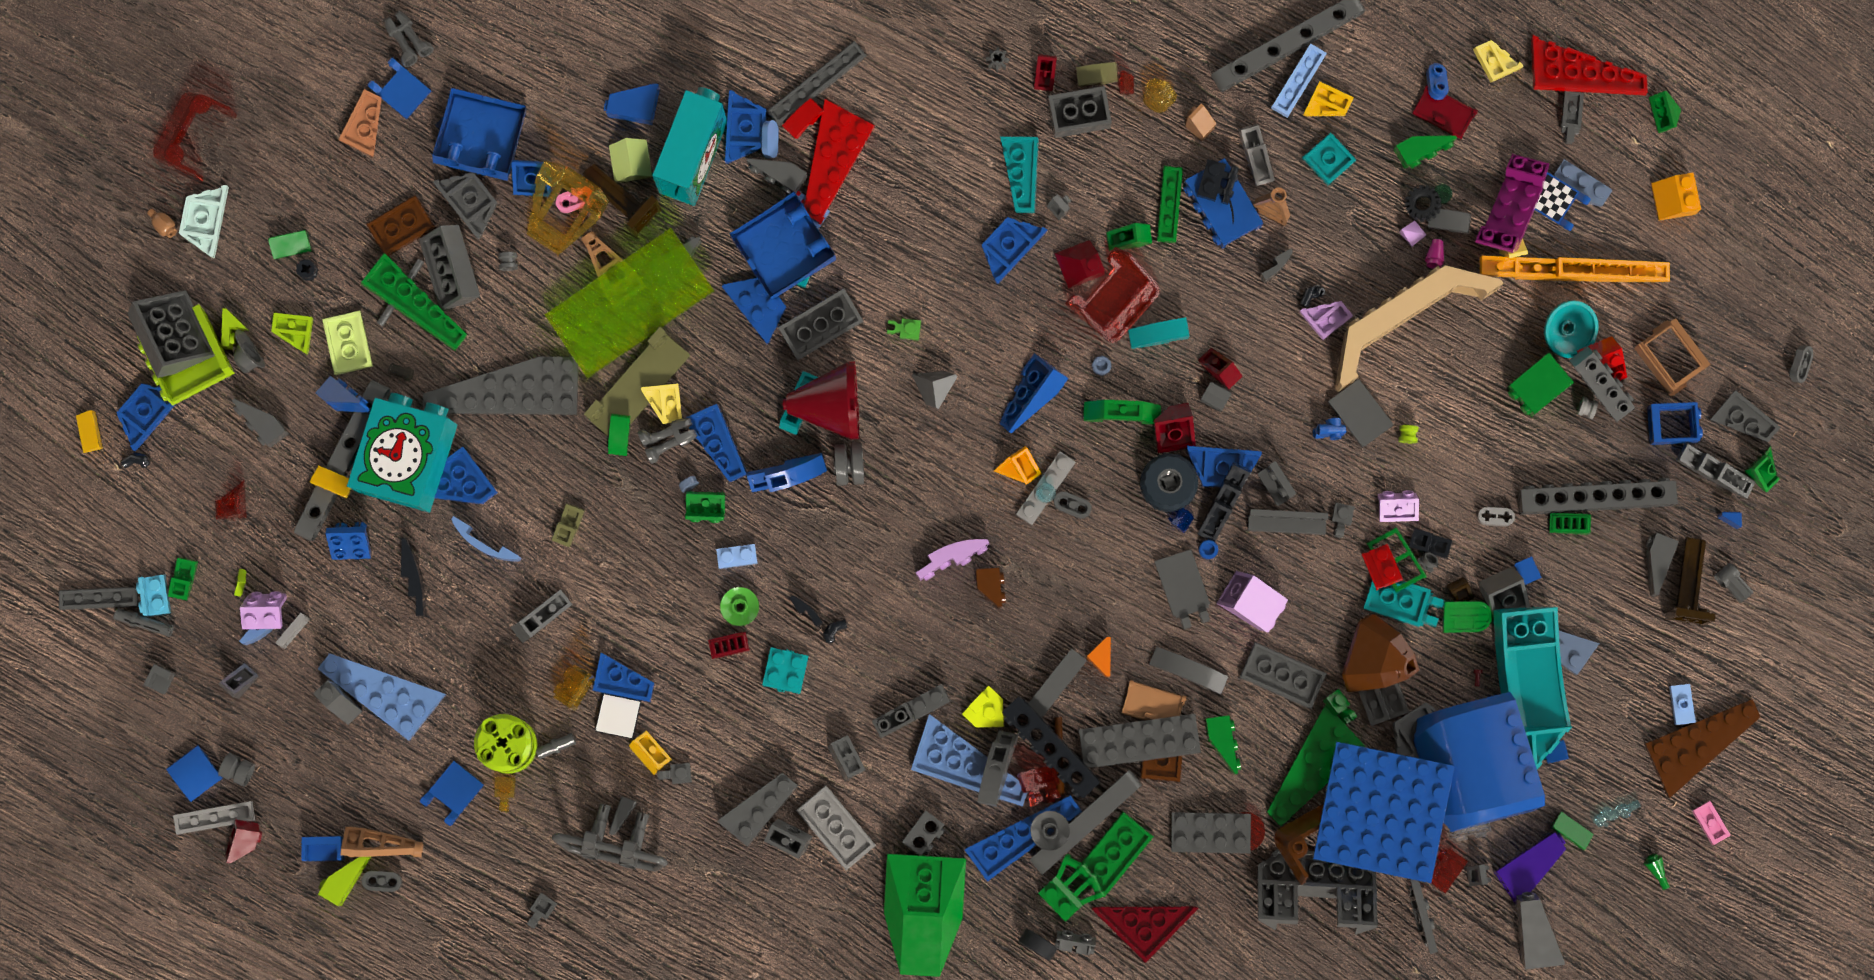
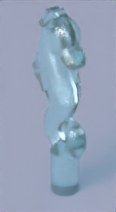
(1609, 815)

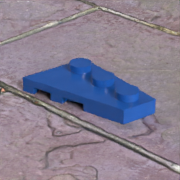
(621, 681)

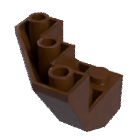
(1377, 657)

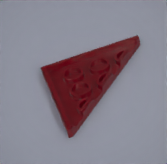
(1145, 927)

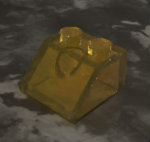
(573, 687)

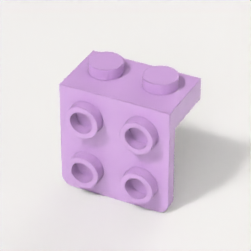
(262, 610)

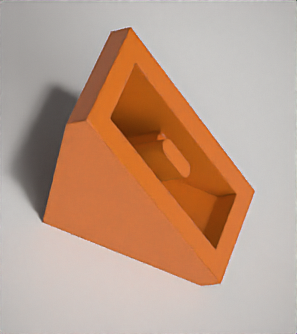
(1101, 657)

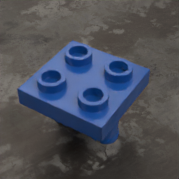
(348, 542)

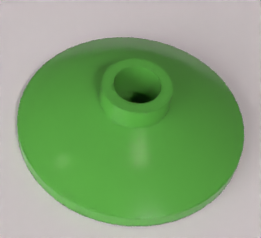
(739, 596)

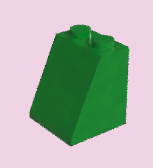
(1539, 385)

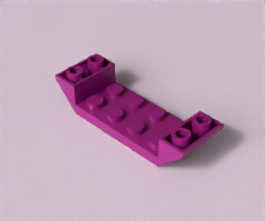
(1514, 204)

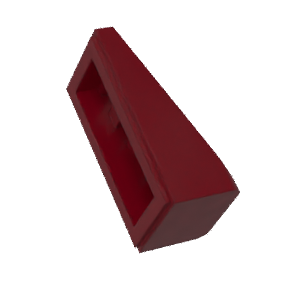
(743, 635)

